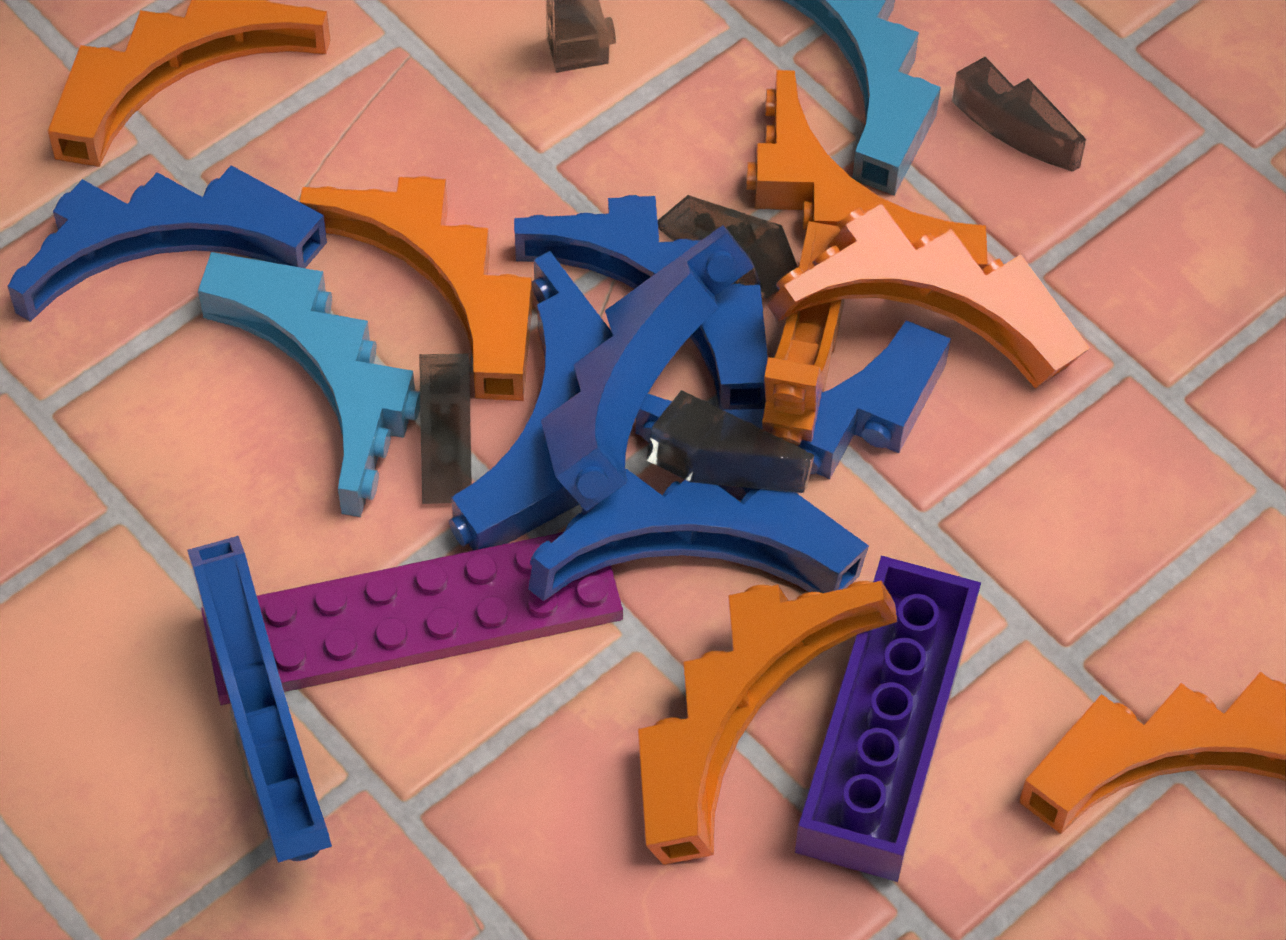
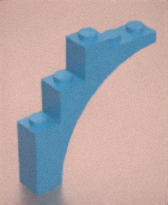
(895, 104)
(293, 313)

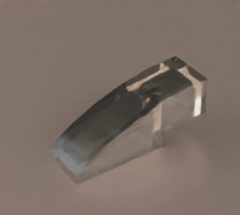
(1018, 115)

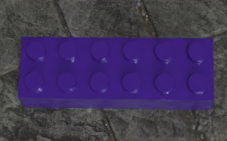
(888, 723)

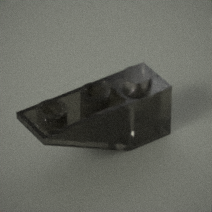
(721, 449)

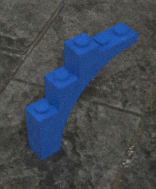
(165, 217)
(629, 250)
(873, 404)
(763, 531)
(258, 701)

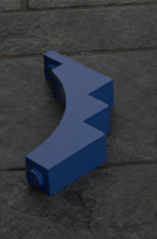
(648, 326)
(522, 485)

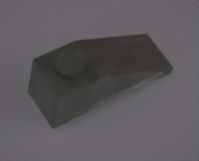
(578, 34)
(760, 239)
(445, 425)

